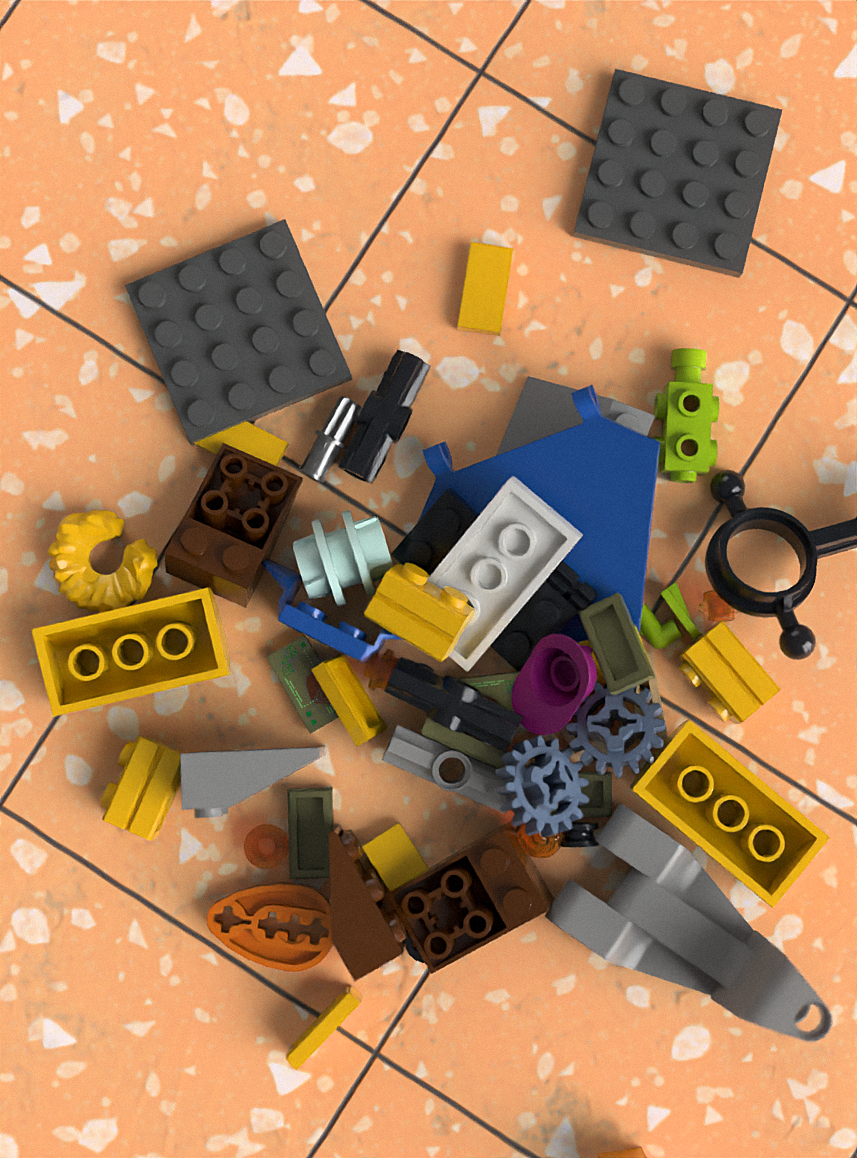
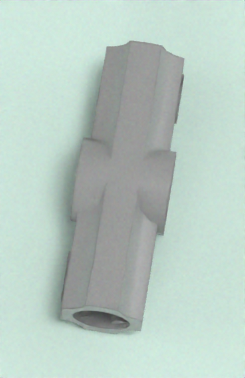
(423, 757)

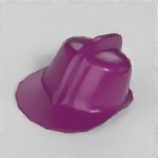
(553, 683)

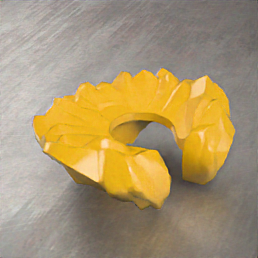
(72, 567)

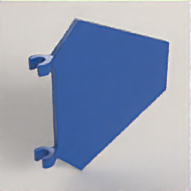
(594, 478)

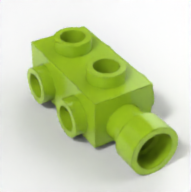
(682, 425)

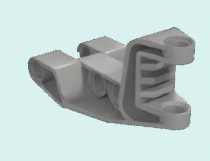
(684, 929)

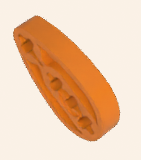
(274, 951)

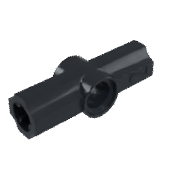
(384, 416)
(453, 703)

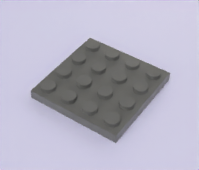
(677, 173)
(238, 332)

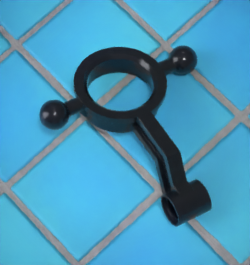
(795, 639)

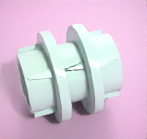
(342, 557)

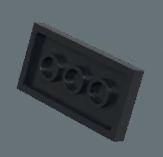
(433, 540)

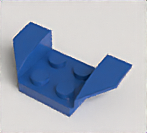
(312, 621)

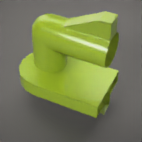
(663, 635)

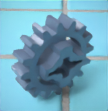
(634, 728)
(541, 786)

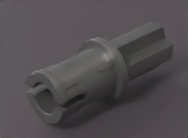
(331, 439)

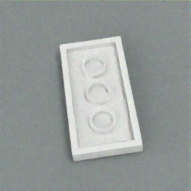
(503, 563)

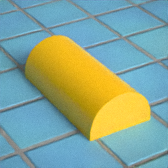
(132, 651)
(729, 812)

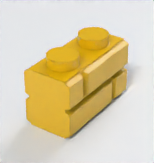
(420, 610)
(727, 674)
(144, 788)

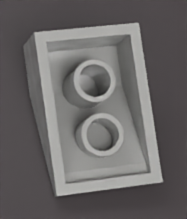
(549, 408)
(225, 778)

